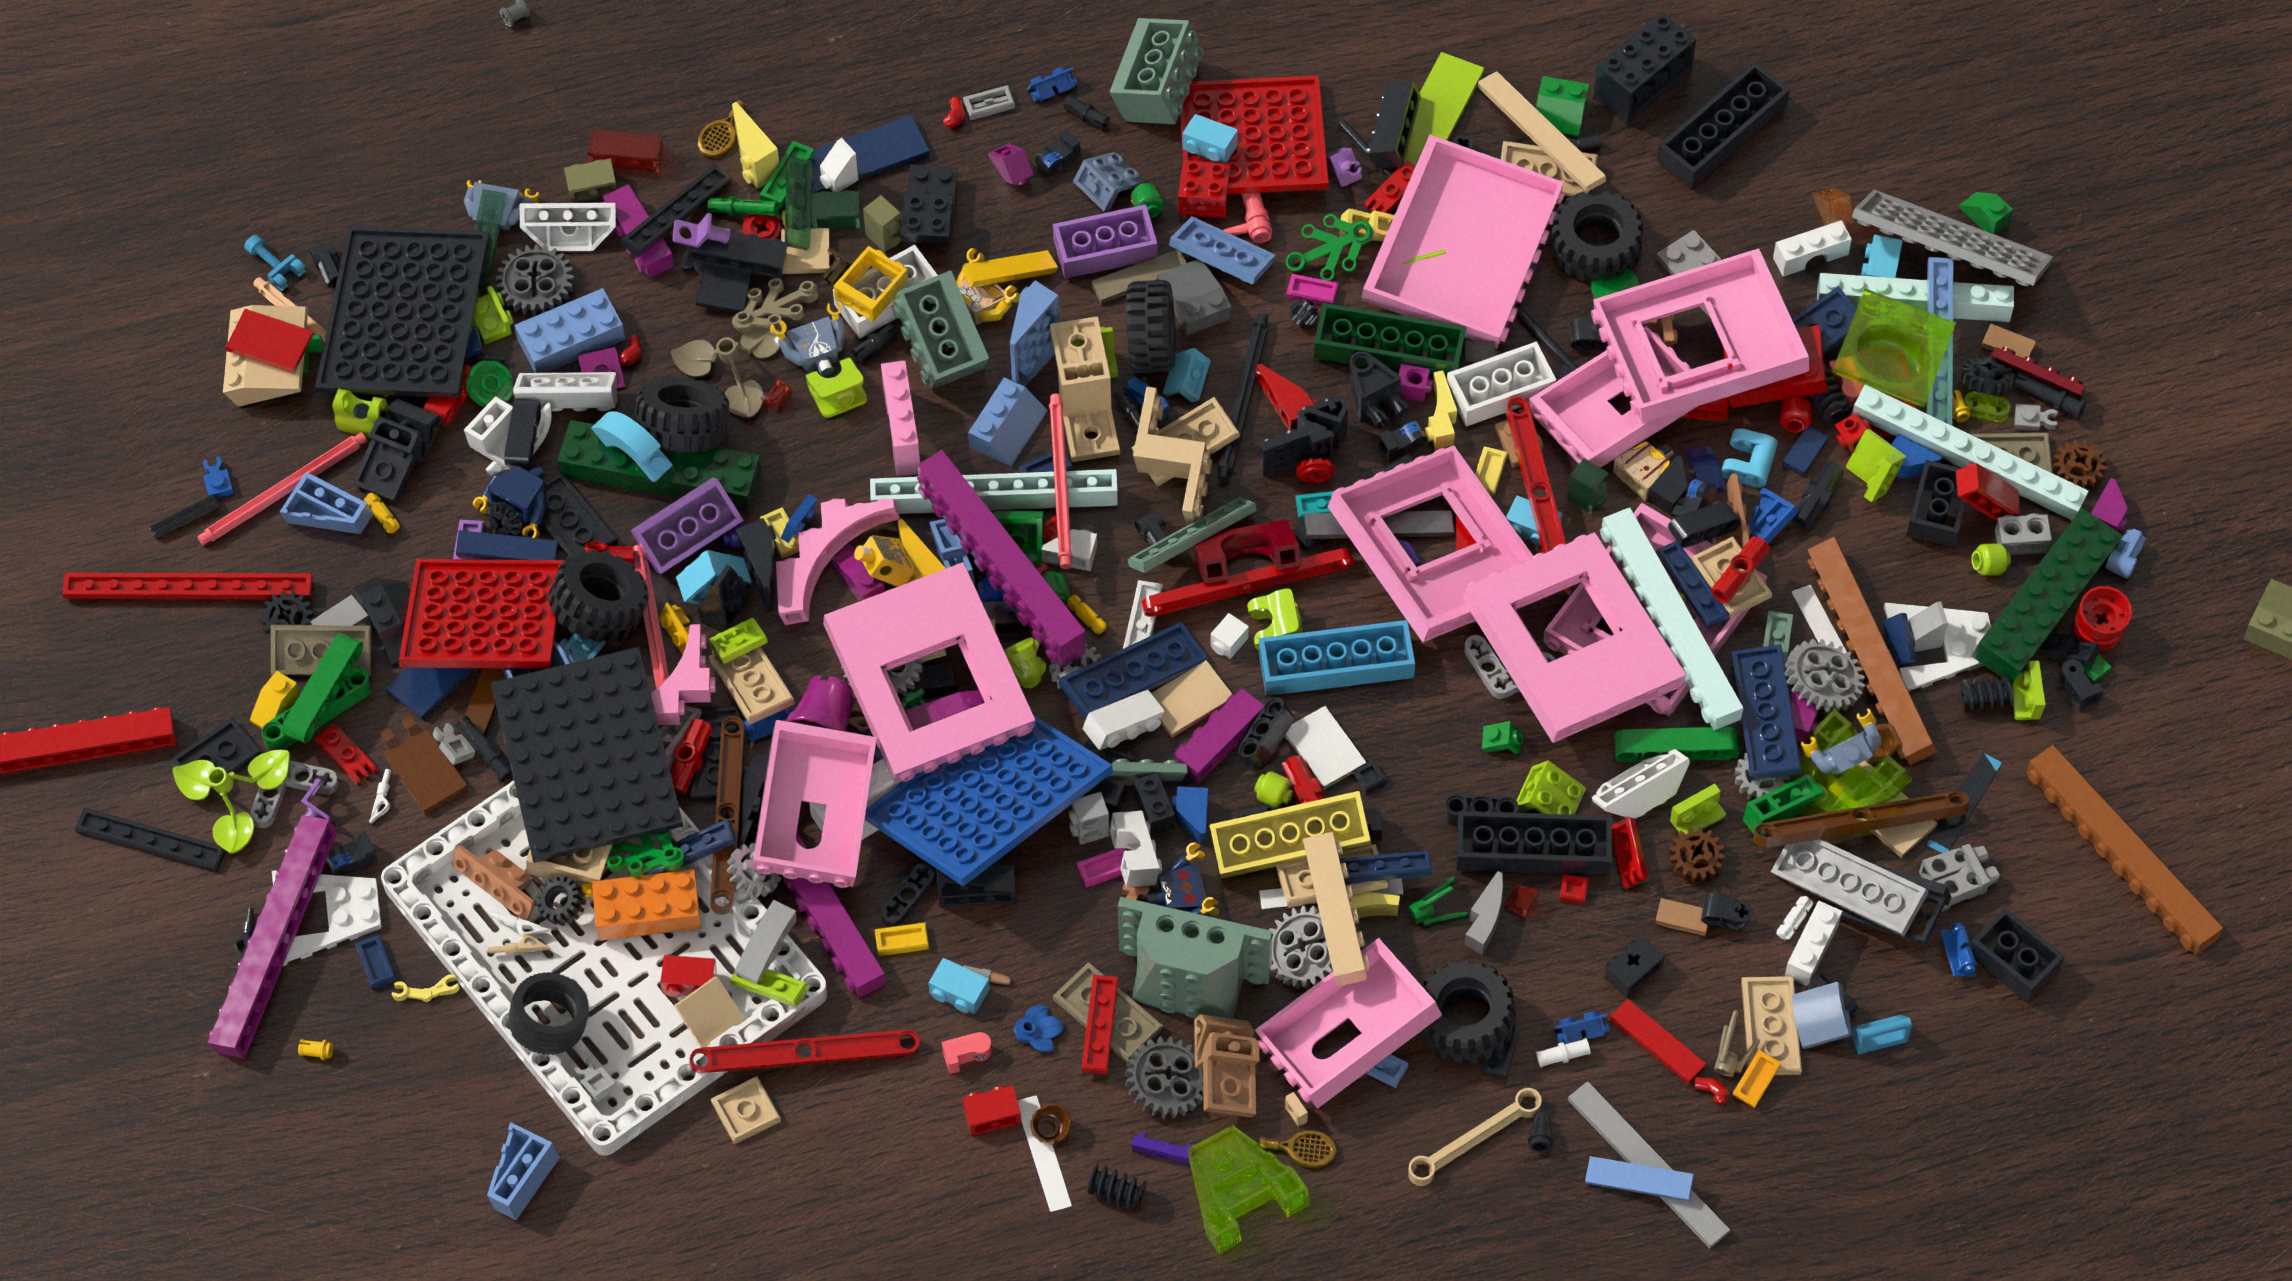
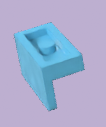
(1187, 375)

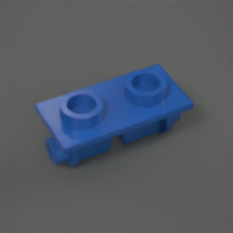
(1060, 79)
(765, 726)
(1958, 954)
(1571, 1030)

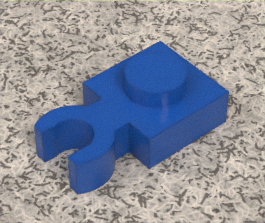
(217, 479)

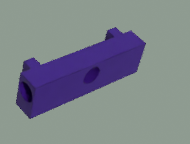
(1160, 1149)

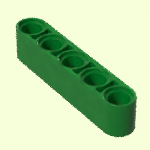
(322, 688)
(350, 696)
(1694, 743)

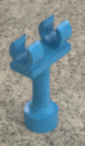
(255, 246)

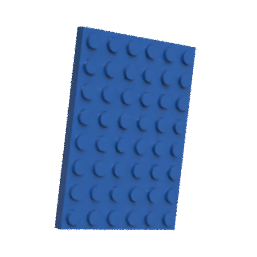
(987, 801)

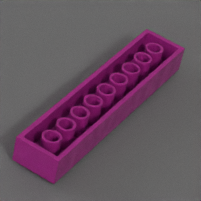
(1001, 559)

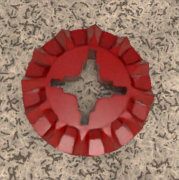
(754, 222)
(1315, 471)

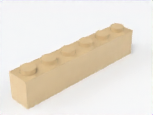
(1335, 909)

